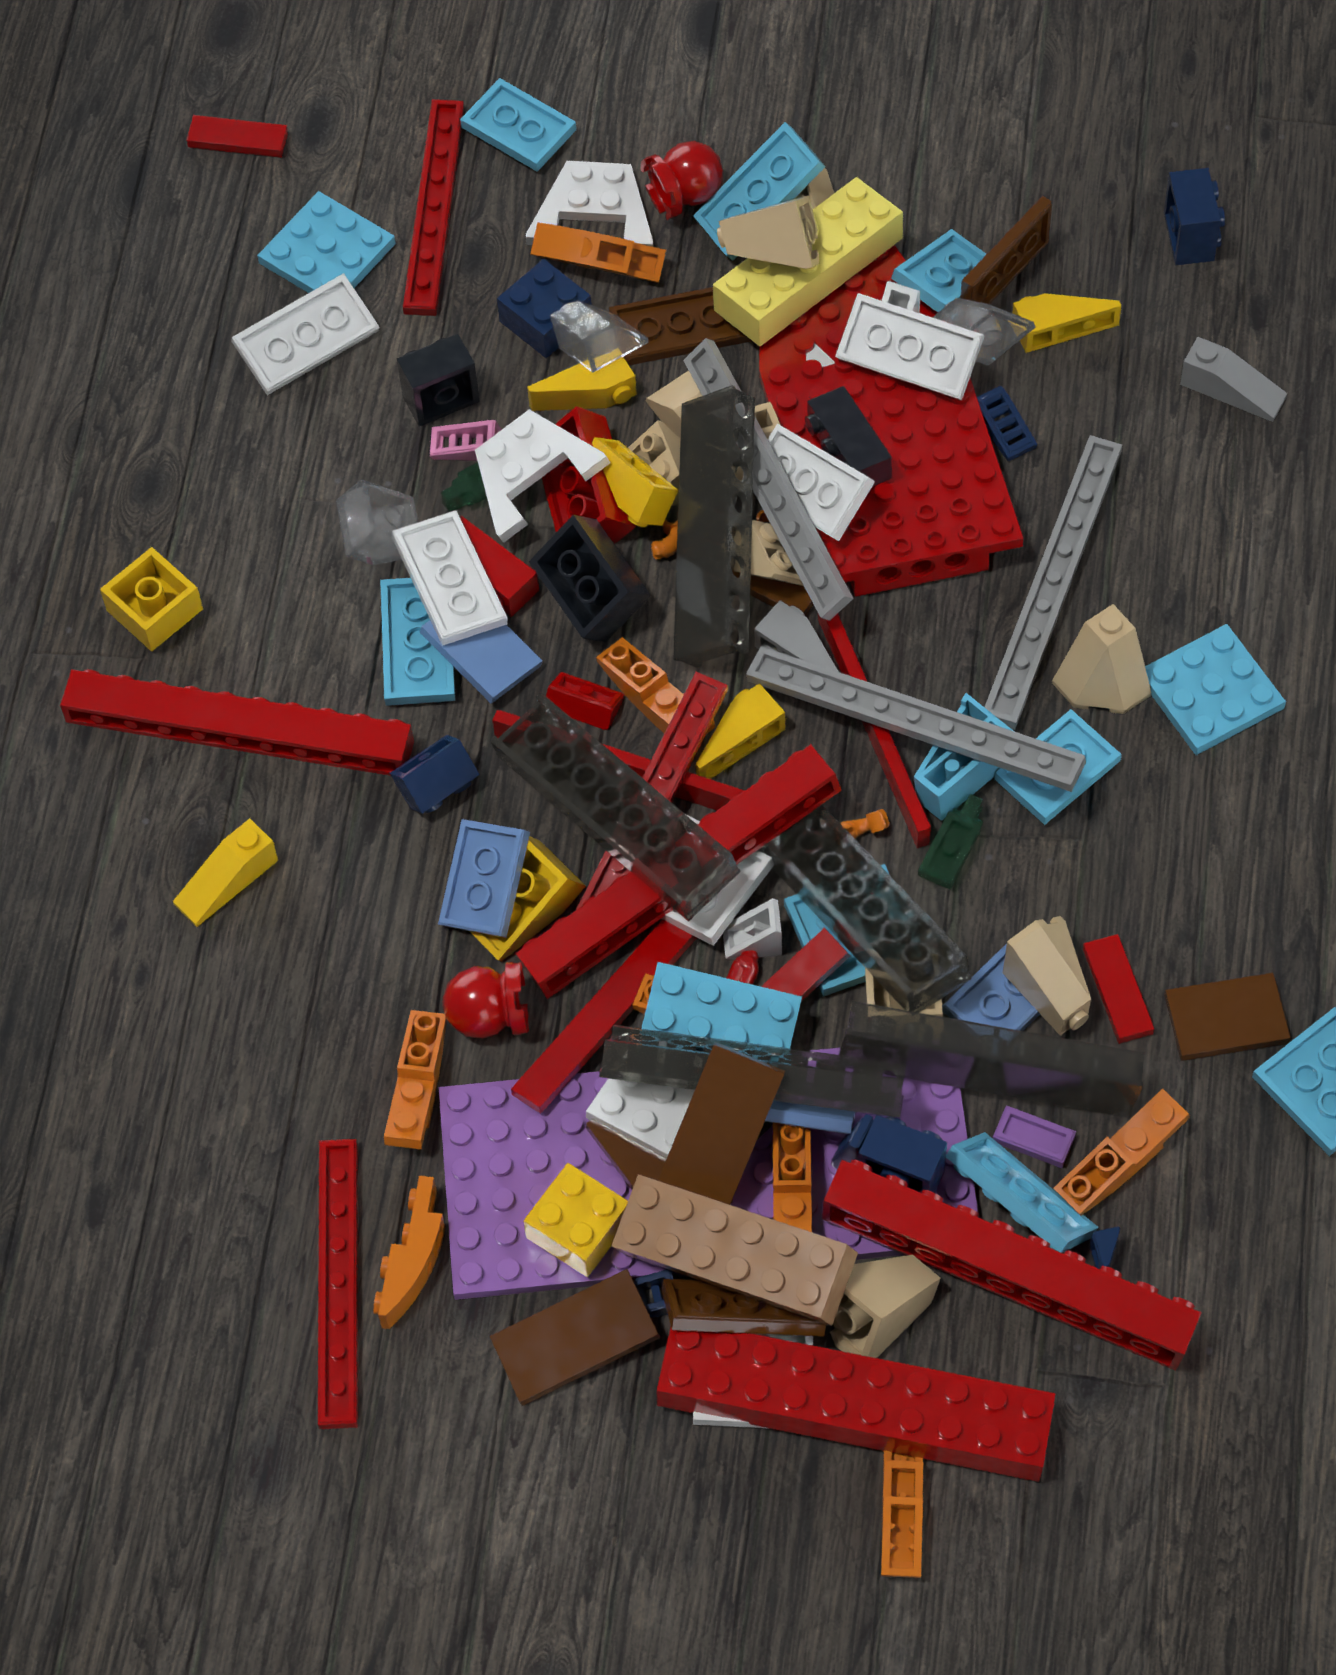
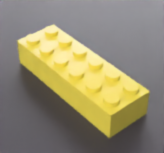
(852, 232)

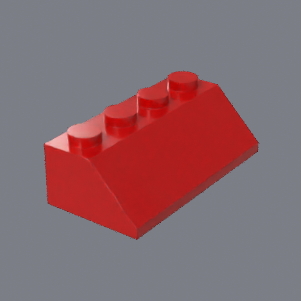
(572, 495)

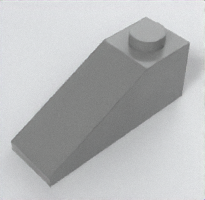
(1230, 379)
(791, 633)

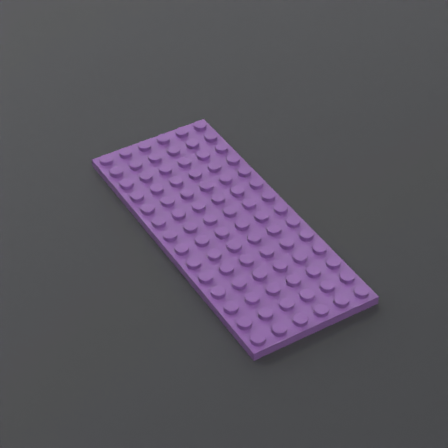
(507, 1156)

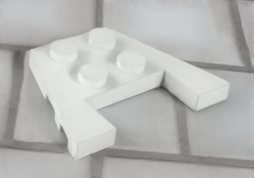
(595, 194)
(521, 457)

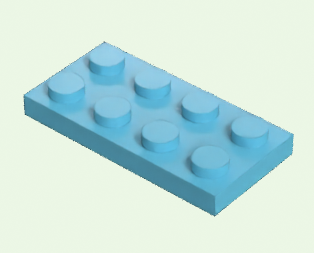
(767, 178)
(411, 664)
(719, 1008)
(1021, 1192)

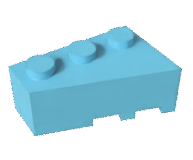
(950, 777)

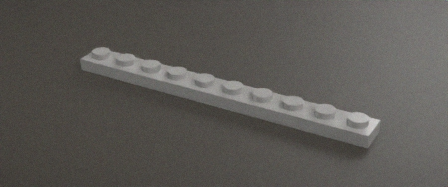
(777, 495)
(1052, 580)
(917, 718)

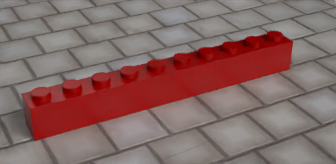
(236, 722)
(631, 906)

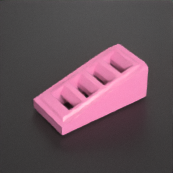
(480, 430)

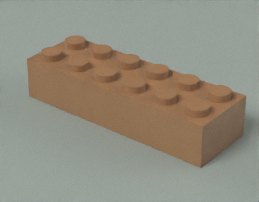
(735, 1249)

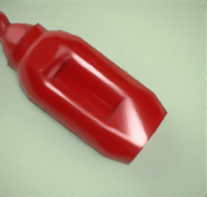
(744, 967)

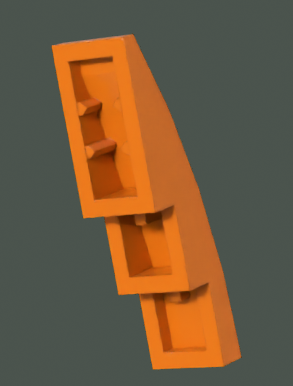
(902, 1516)

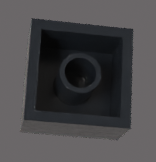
(438, 379)

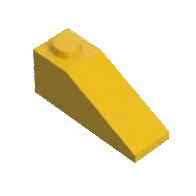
(1064, 318)
(584, 389)
(636, 485)
(745, 726)
(227, 872)

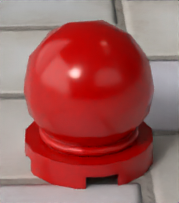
(685, 176)
(484, 1001)

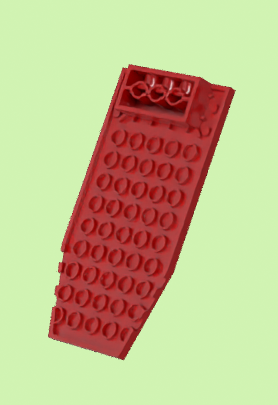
(946, 484)

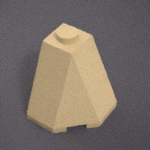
(773, 234)
(1104, 665)
(1048, 973)
(882, 1303)

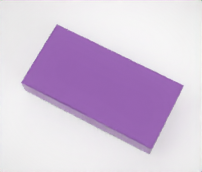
(1034, 1136)

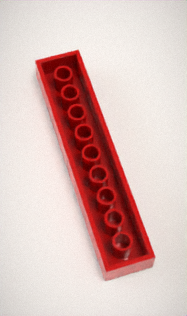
(1010, 1264)
(858, 1400)

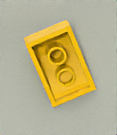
(542, 896)

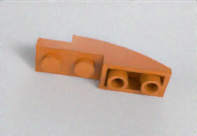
(598, 251)
(642, 683)
(417, 1080)
(1123, 1154)
(792, 1175)
(413, 1261)

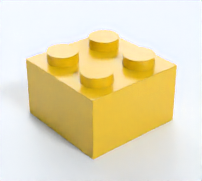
(151, 599)
(576, 1219)

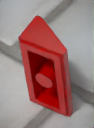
(585, 700)

